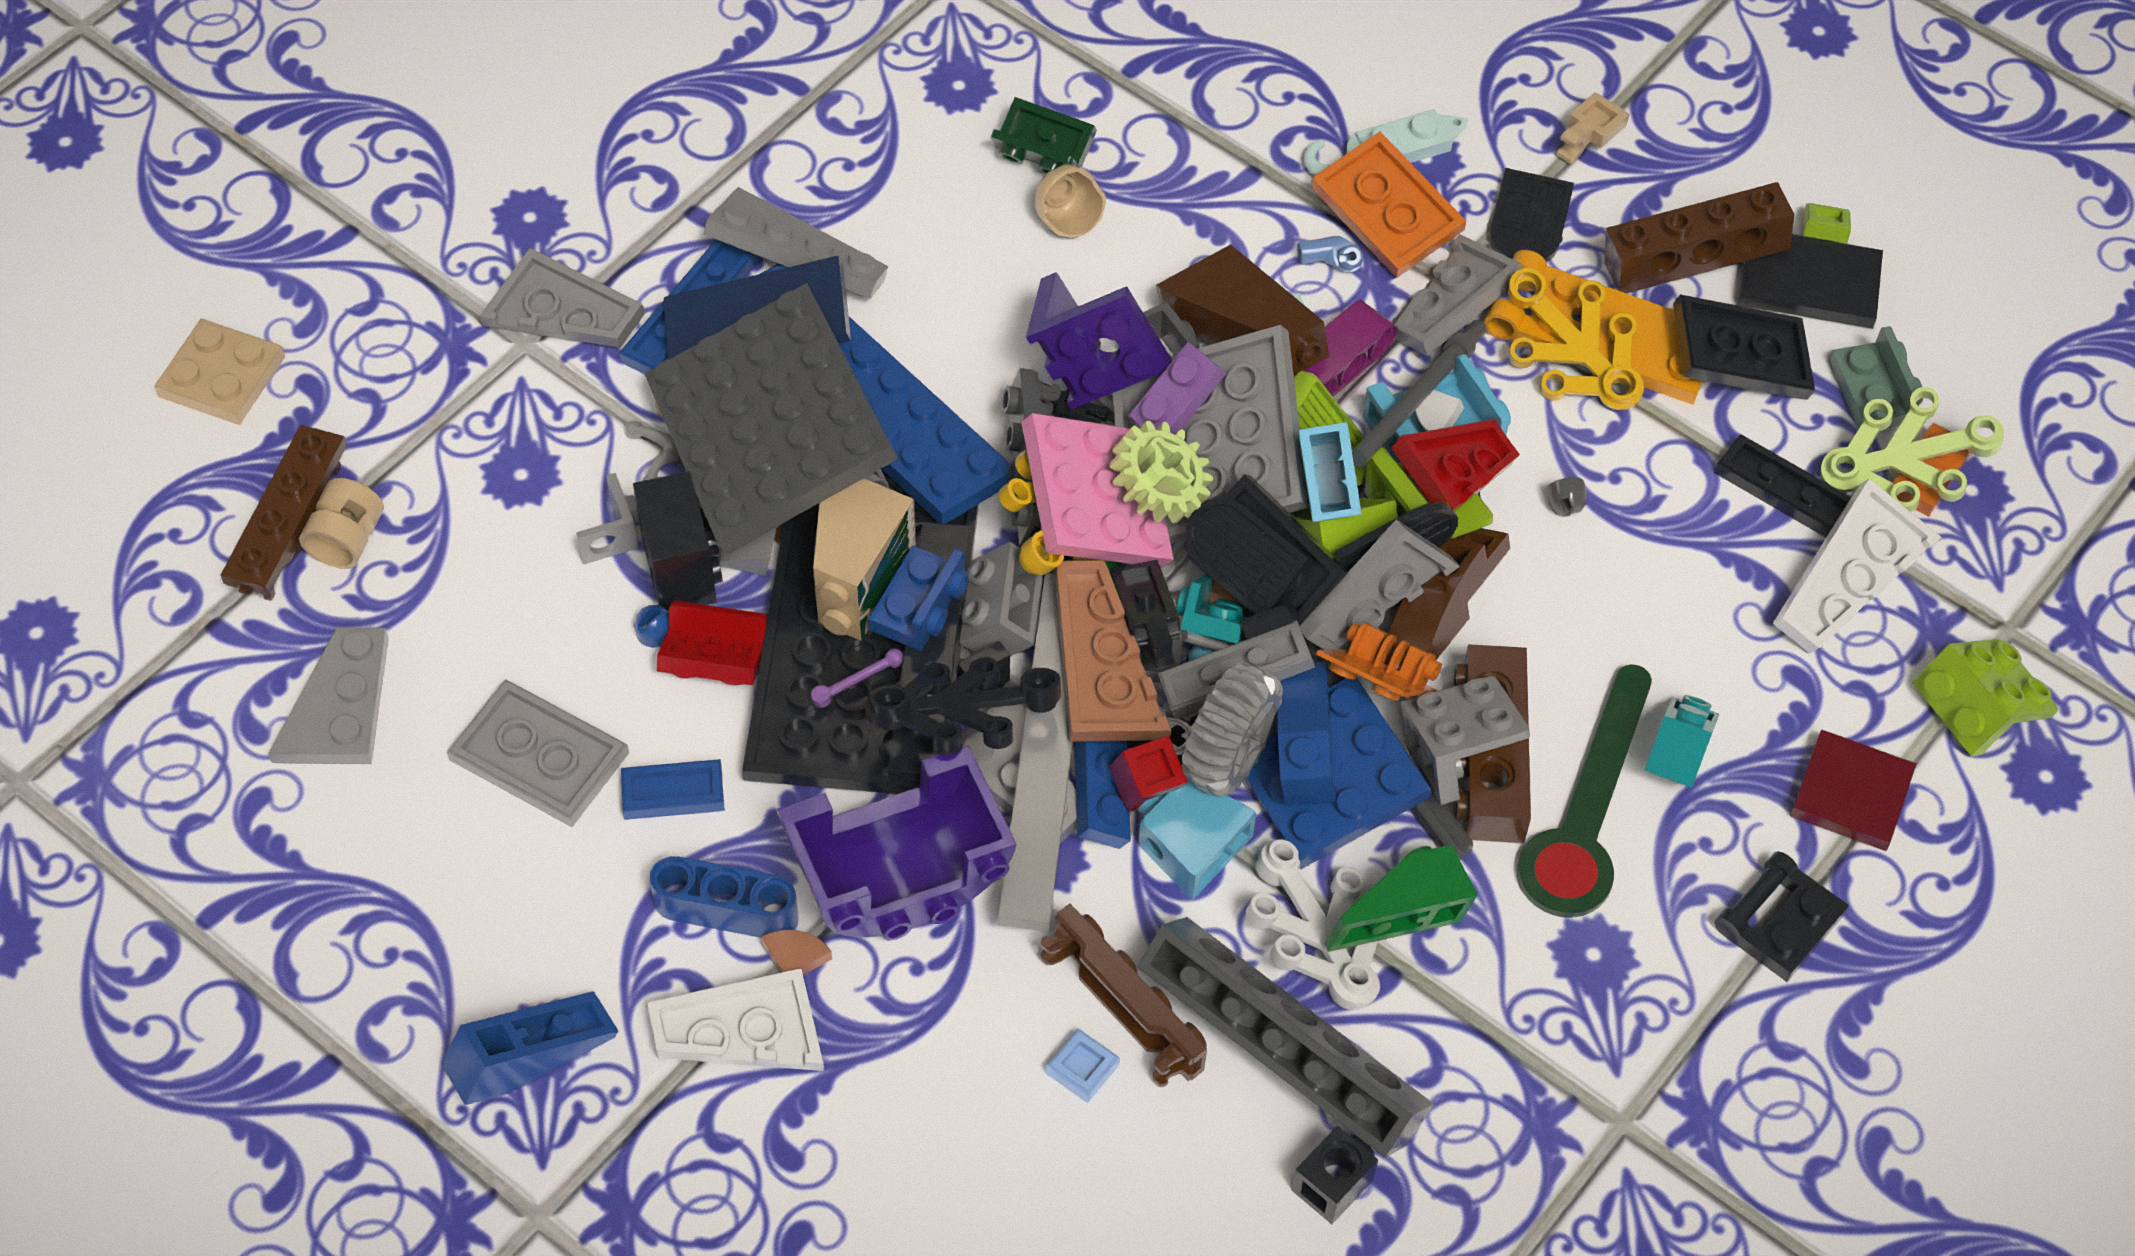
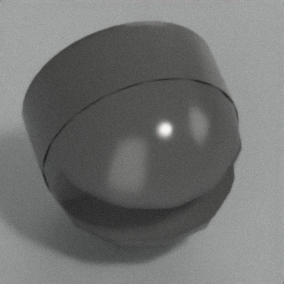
(1567, 494)

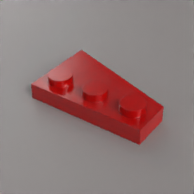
(1456, 460)

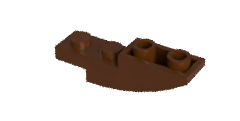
(1443, 608)

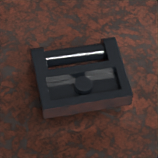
(1796, 925)

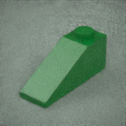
(1416, 895)

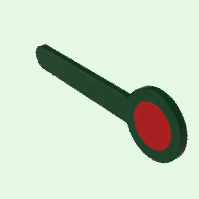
(1567, 867)

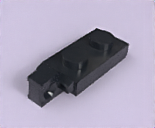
(1148, 608)

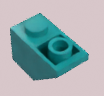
(1682, 740)

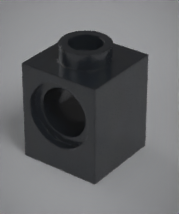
(1327, 1193)

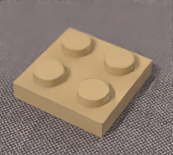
(220, 371)

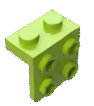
(1983, 691)

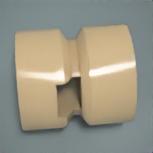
(341, 523)

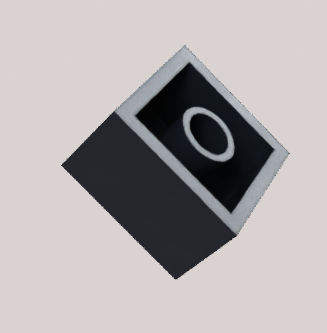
(677, 541)

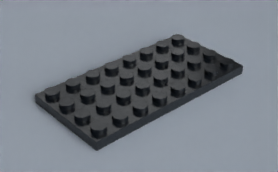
(788, 734)

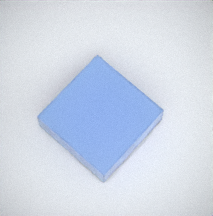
(1082, 1065)

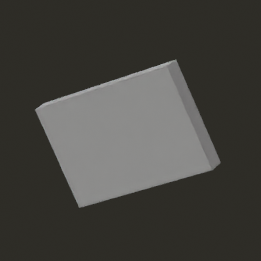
(538, 752)

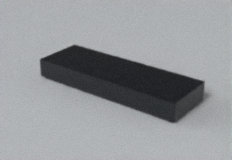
(1782, 485)

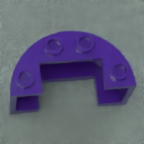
(904, 855)

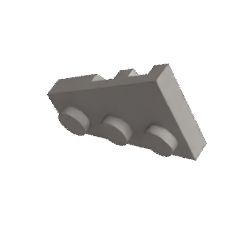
(1380, 579)

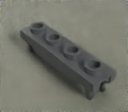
(1019, 402)

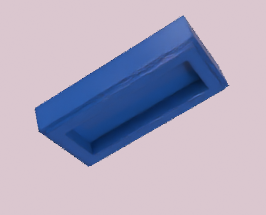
(672, 789)

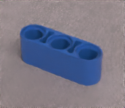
(709, 880)

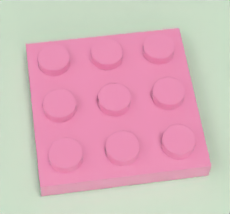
(1077, 497)

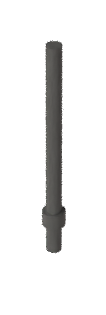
(1457, 345)

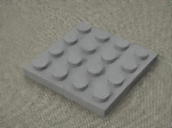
(1244, 423)

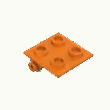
(1370, 659)

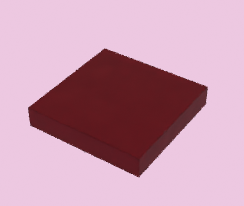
(1853, 790)

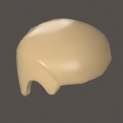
(1069, 201)

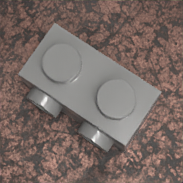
(1001, 602)

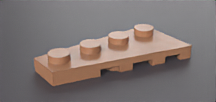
(1101, 661)

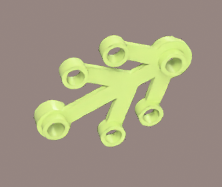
(1905, 455)

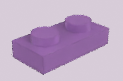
(1179, 390)

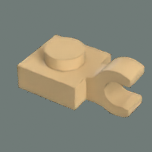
(1594, 122)

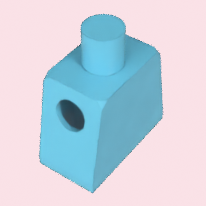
(1329, 472)
(1194, 834)

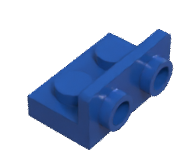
(919, 597)

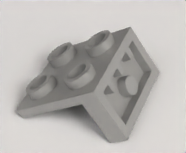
(1458, 724)

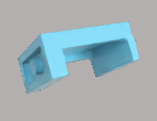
(1463, 383)

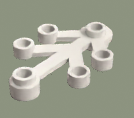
(1313, 927)

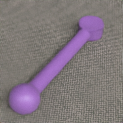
(822, 695)

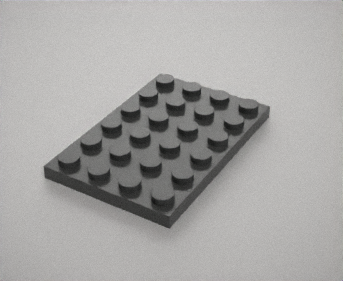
(768, 418)

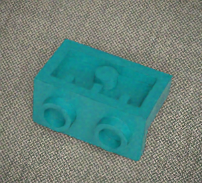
(1215, 620)

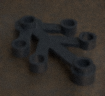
(905, 706)

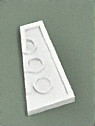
(1855, 563)

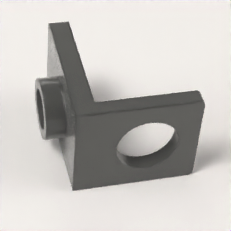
(1171, 328)

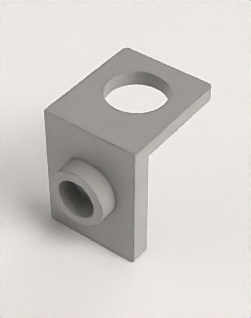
(621, 529)

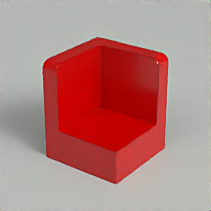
(1147, 772)

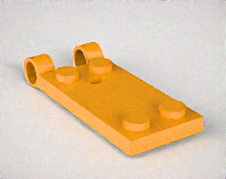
(1654, 345)

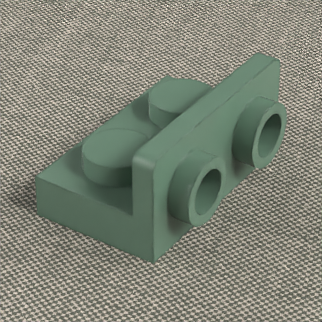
(1873, 373)

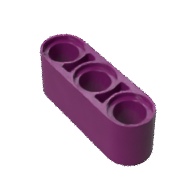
(1353, 344)

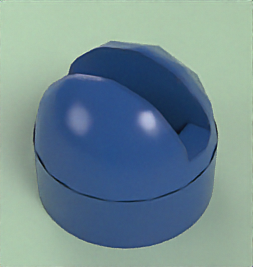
(656, 629)

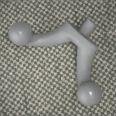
(670, 454)

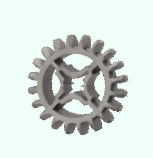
(1232, 729)

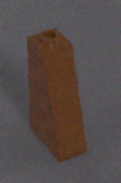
(1234, 297)

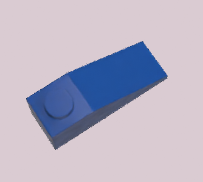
(1306, 738)
(523, 1045)

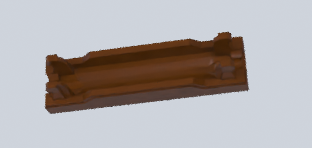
(283, 511)
(1135, 1005)

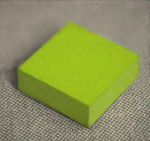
(1826, 222)

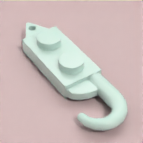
(1414, 136)

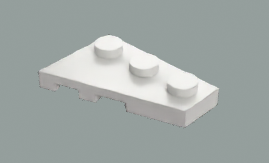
(740, 1023)

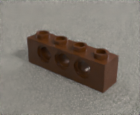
(1698, 238)
(1505, 811)

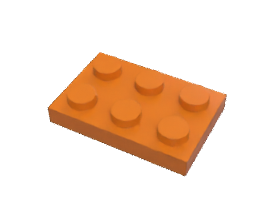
(1388, 204)

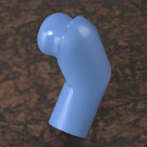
(1333, 250)

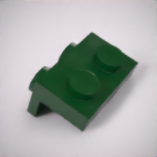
(1042, 136)

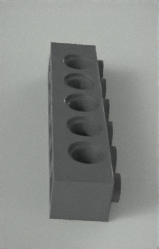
(1285, 1036)

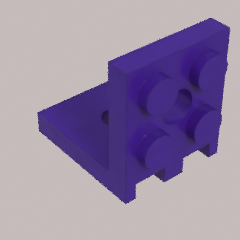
(1072, 343)

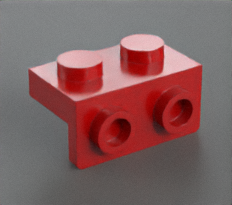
(713, 643)

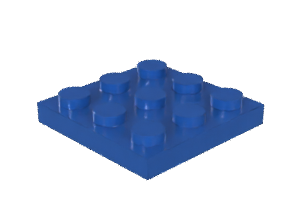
(1370, 773)

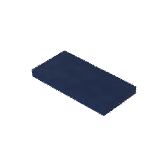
(711, 309)

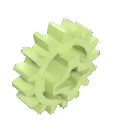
(1161, 472)

